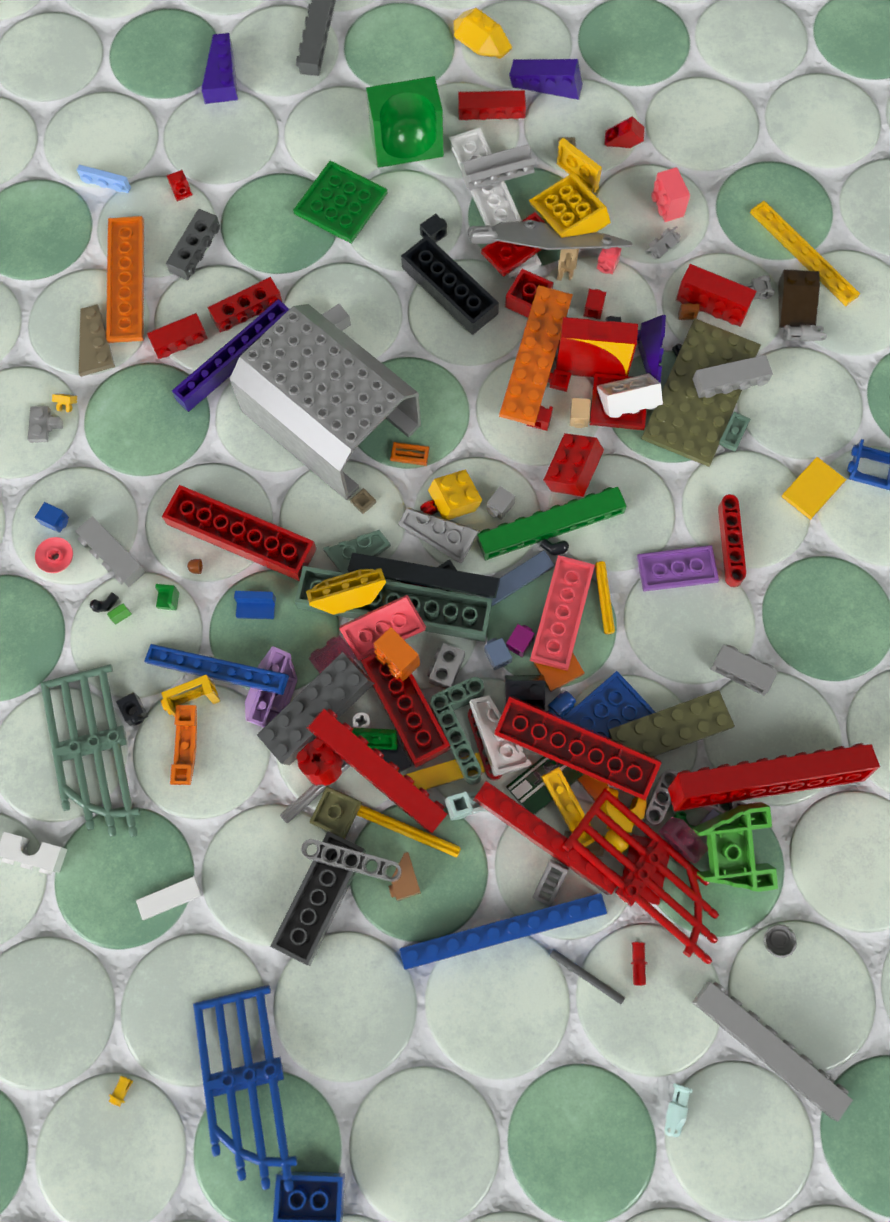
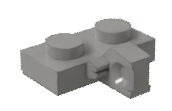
(42, 423)

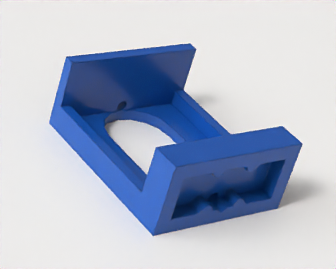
(860, 451)

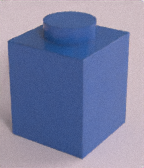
(52, 517)

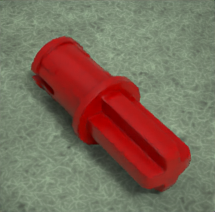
(639, 963)

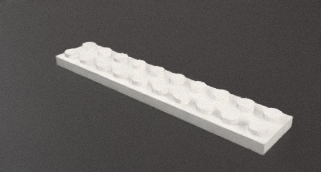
(492, 200)

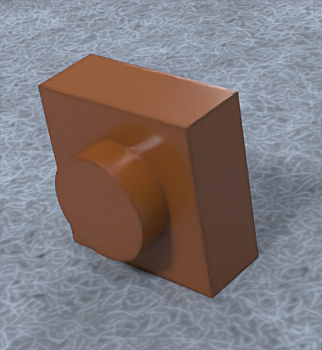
(688, 311)

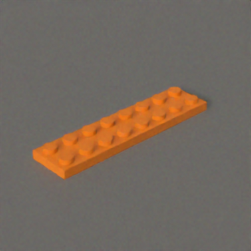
(125, 280)
(535, 356)

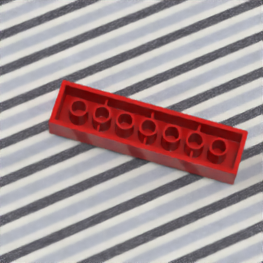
(239, 532)
(578, 747)

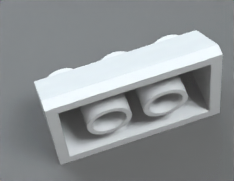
(630, 395)

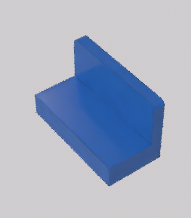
(255, 604)

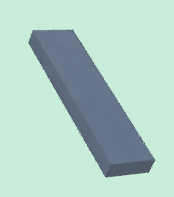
(522, 575)

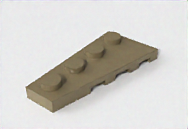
(93, 347)

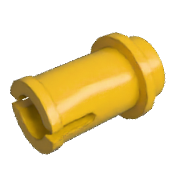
(120, 1091)

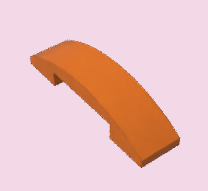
(185, 745)

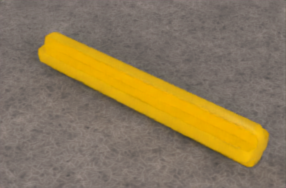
(604, 596)

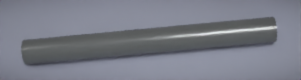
(587, 976)

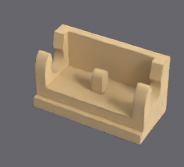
(567, 262)

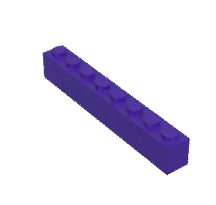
(222, 363)

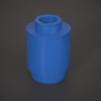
(561, 704)

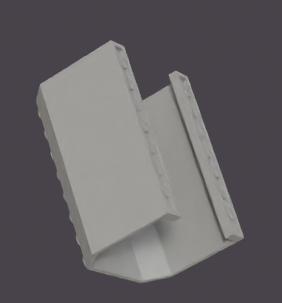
(320, 393)

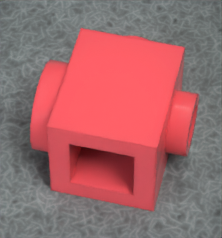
(608, 260)

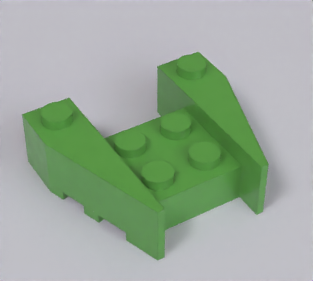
(733, 849)

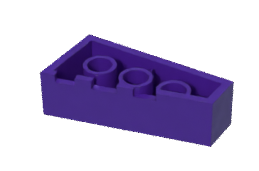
(219, 75)
(547, 76)

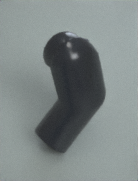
(556, 548)
(103, 606)

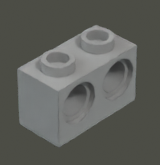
(451, 668)

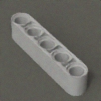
(342, 855)

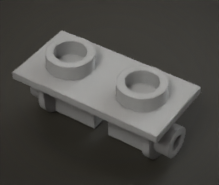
(658, 247)

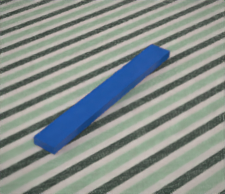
(217, 669)

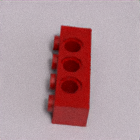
(235, 304)

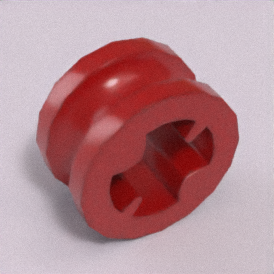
(429, 507)

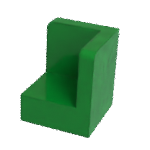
(167, 597)

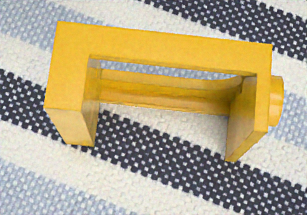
(208, 688)

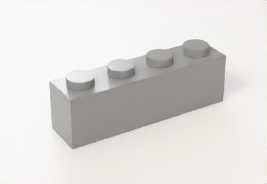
(732, 376)
(115, 557)

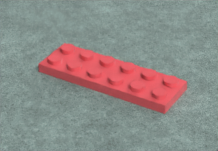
(562, 613)

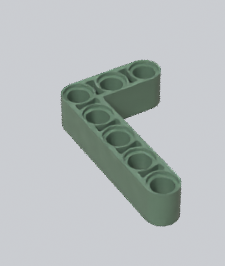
(455, 728)

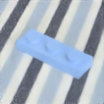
(103, 178)

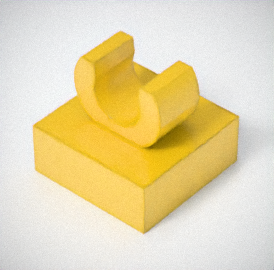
(64, 399)

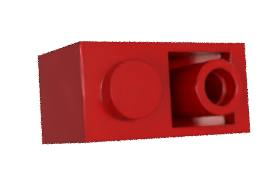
(625, 134)

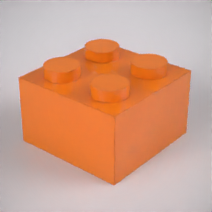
(396, 654)

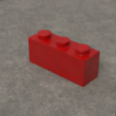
(177, 336)

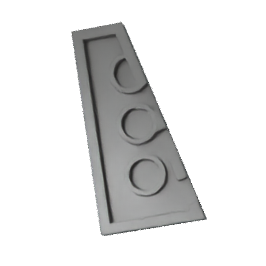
(442, 534)

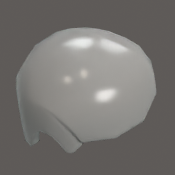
(780, 940)

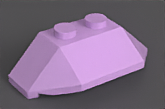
(263, 705)

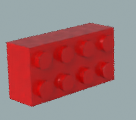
(715, 295)

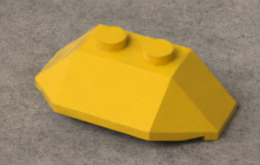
(481, 34)
(347, 591)

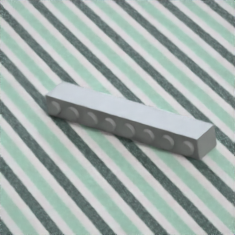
(772, 1051)

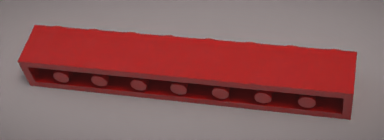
(377, 770)
(541, 835)

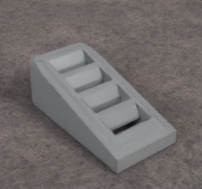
(551, 864)

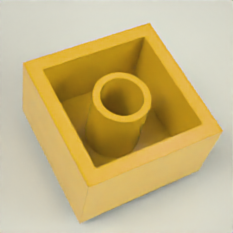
(455, 495)

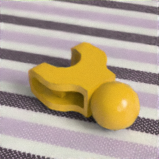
(637, 806)

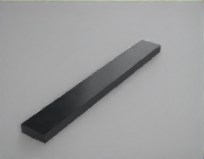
(427, 575)

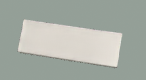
(168, 898)

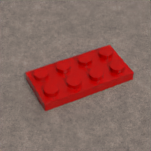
(508, 256)

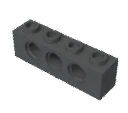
(193, 244)

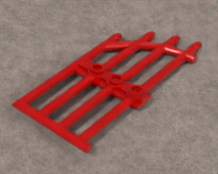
(642, 871)

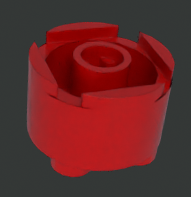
(319, 763)

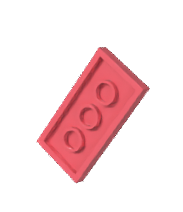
(369, 627)

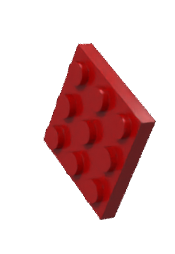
(600, 418)

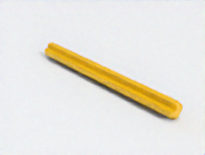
(409, 831)

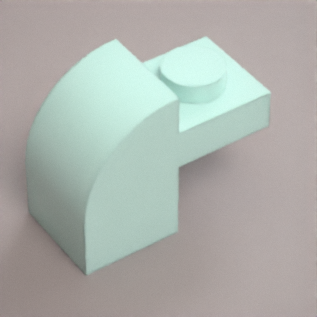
(462, 805)

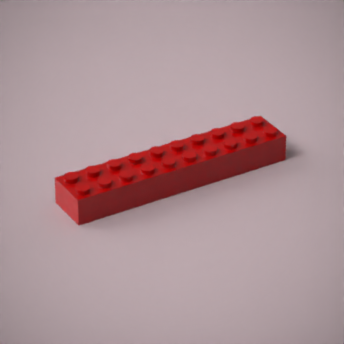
(772, 776)

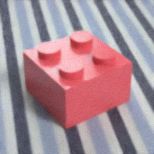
(670, 194)

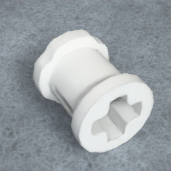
(358, 718)

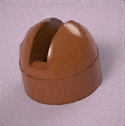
(195, 566)

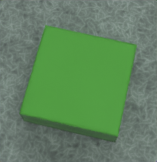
(119, 613)

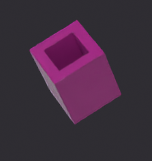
(520, 640)

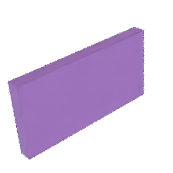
(677, 568)

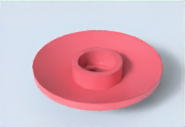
(48, 550)

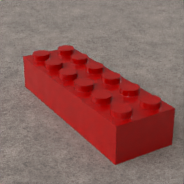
(408, 712)

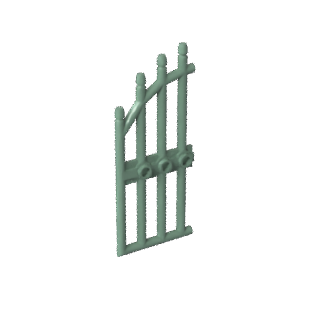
(86, 745)

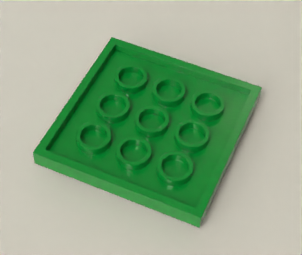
(340, 201)

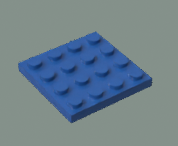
(609, 706)

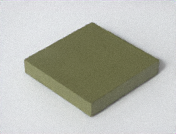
(335, 812)

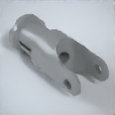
(804, 333)

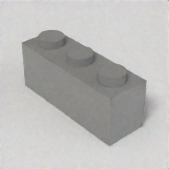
(744, 669)

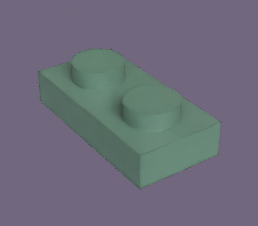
(734, 431)

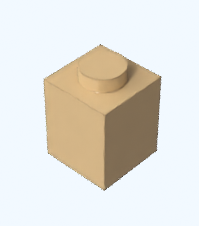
(580, 412)

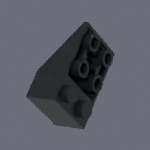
(526, 688)

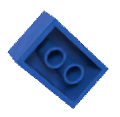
(313, 1198)

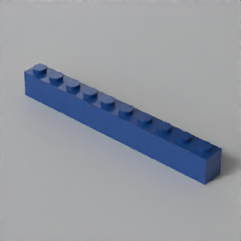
(503, 931)

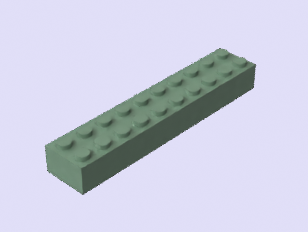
(439, 609)

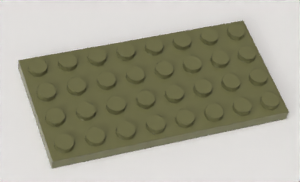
(685, 421)

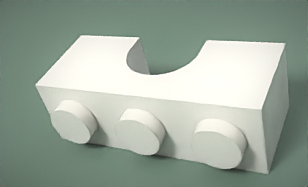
(48, 858)

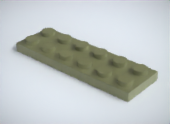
(676, 725)

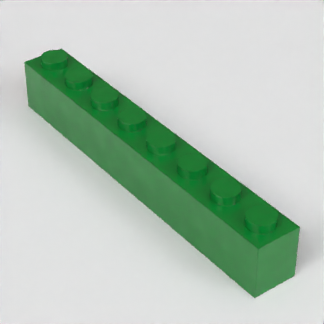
(551, 522)

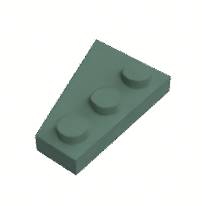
(367, 544)

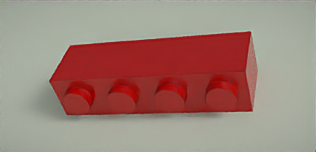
(491, 105)

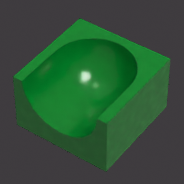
(405, 121)

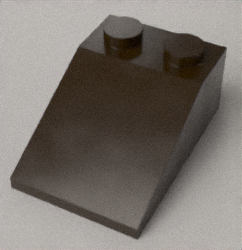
(798, 297)

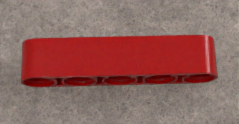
(734, 532)

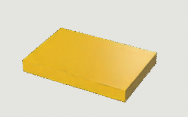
(576, 162)
(813, 488)

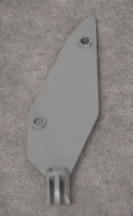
(541, 236)

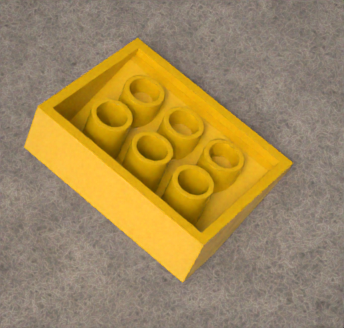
(571, 208)

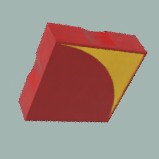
(596, 347)

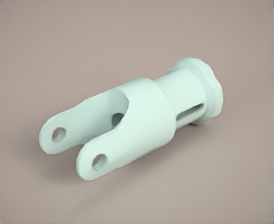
(677, 1110)

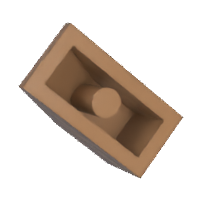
(407, 884)

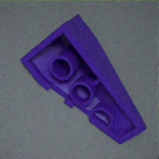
(650, 345)

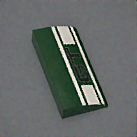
(530, 788)

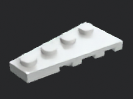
(501, 753)

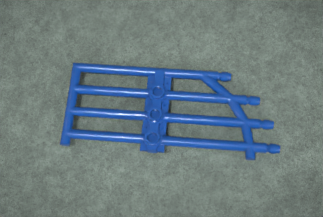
(243, 1078)

